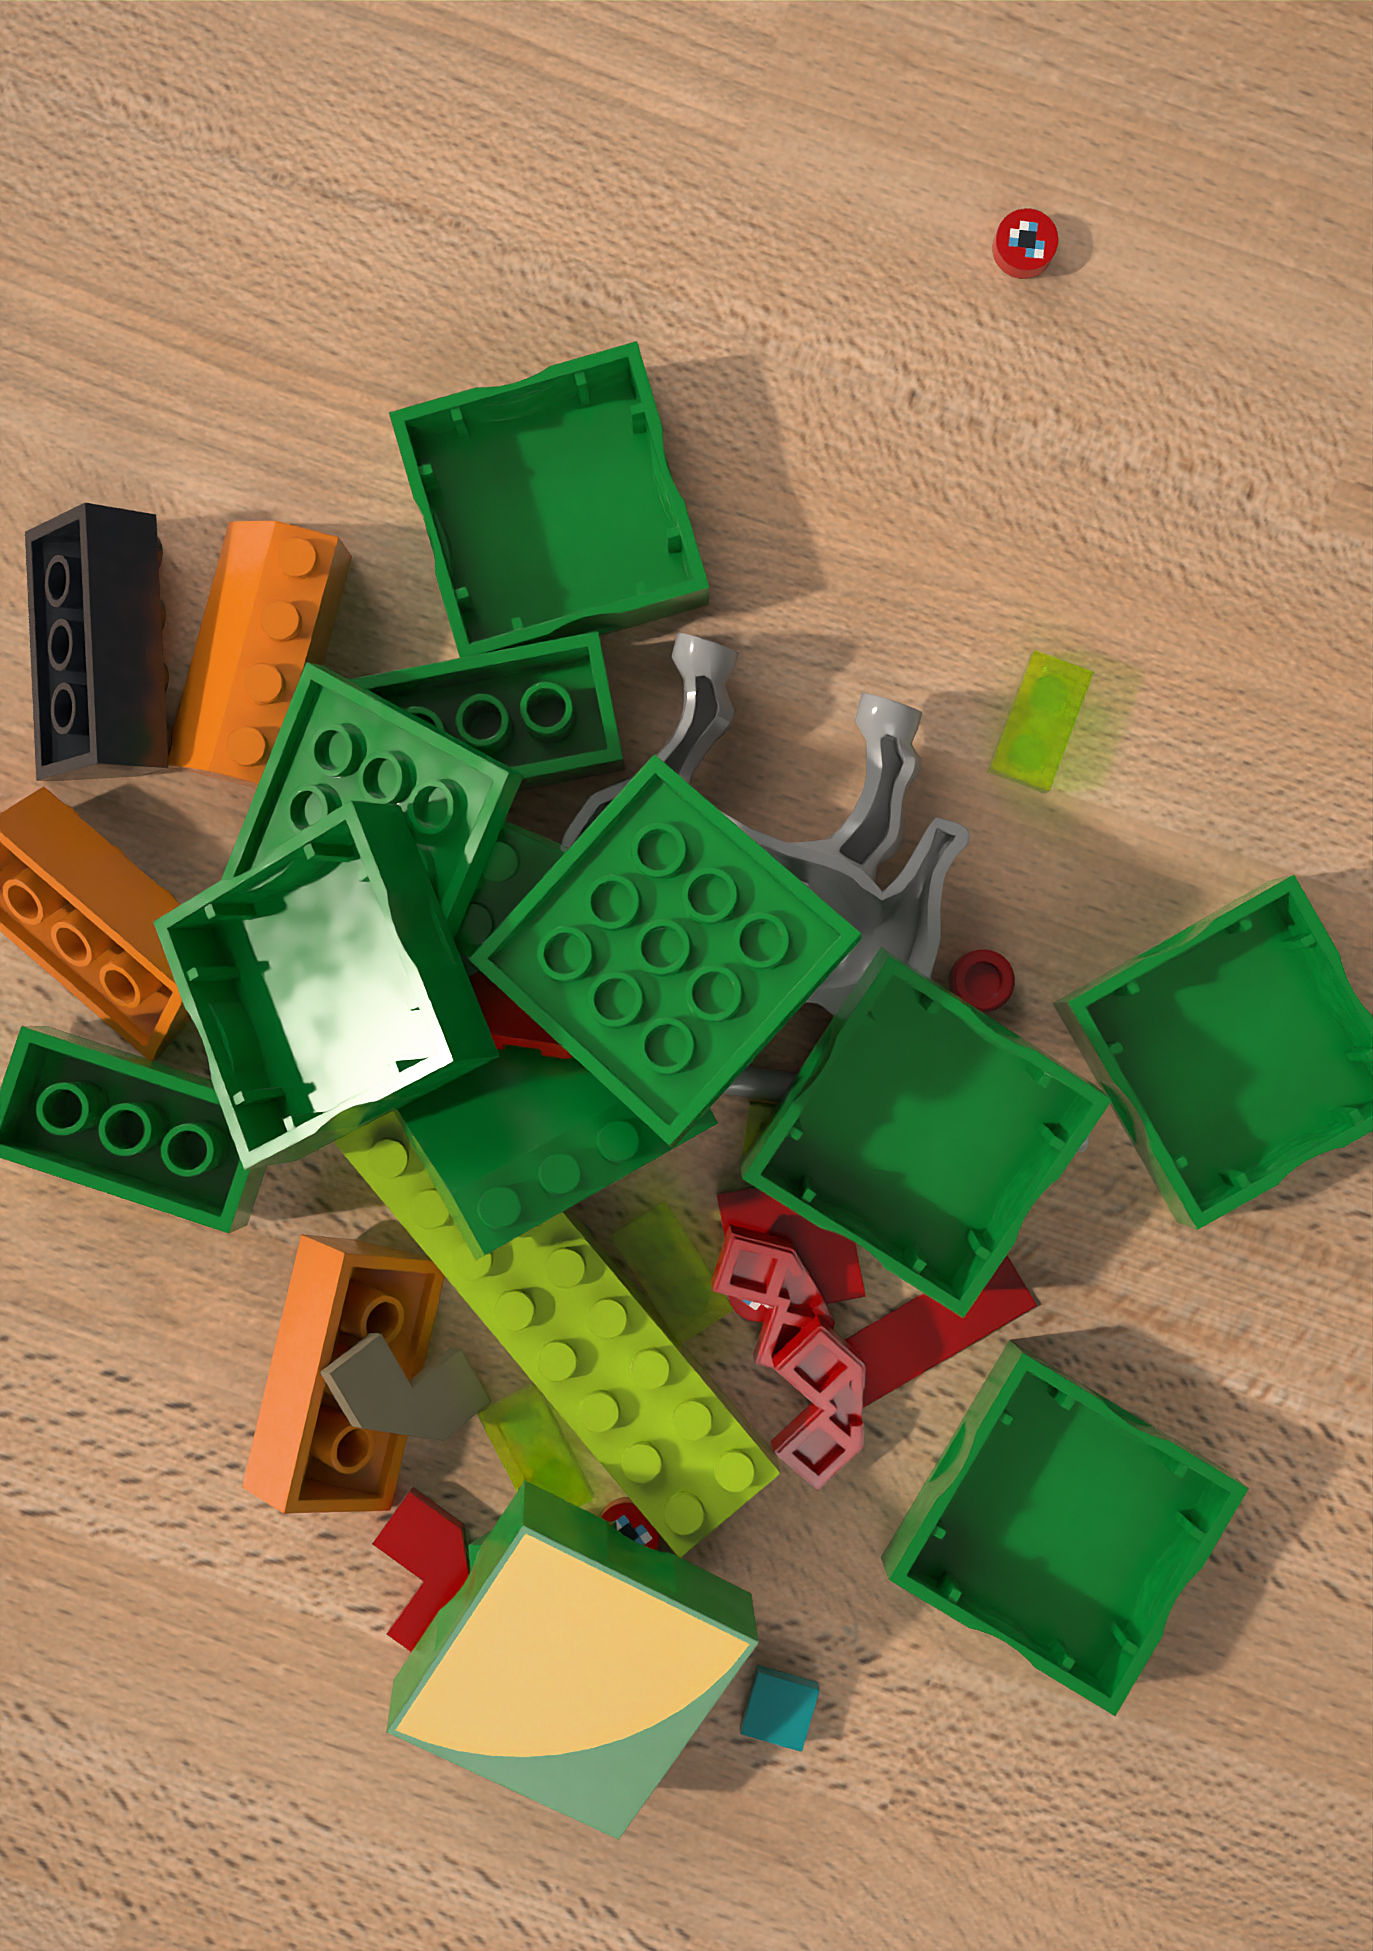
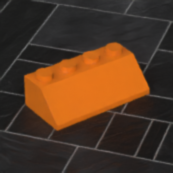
(260, 626)
(89, 919)
(303, 1444)

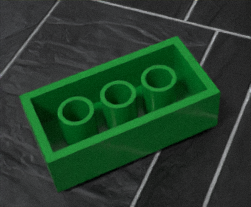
(526, 706)
(123, 1128)

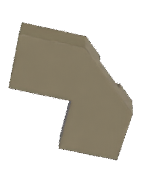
(382, 1399)

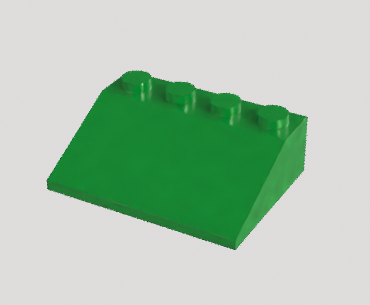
(525, 1143)

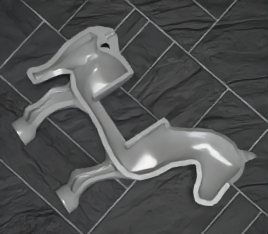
(844, 864)

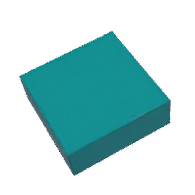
(779, 1708)

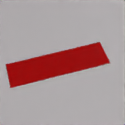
(929, 1333)

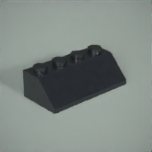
(97, 645)

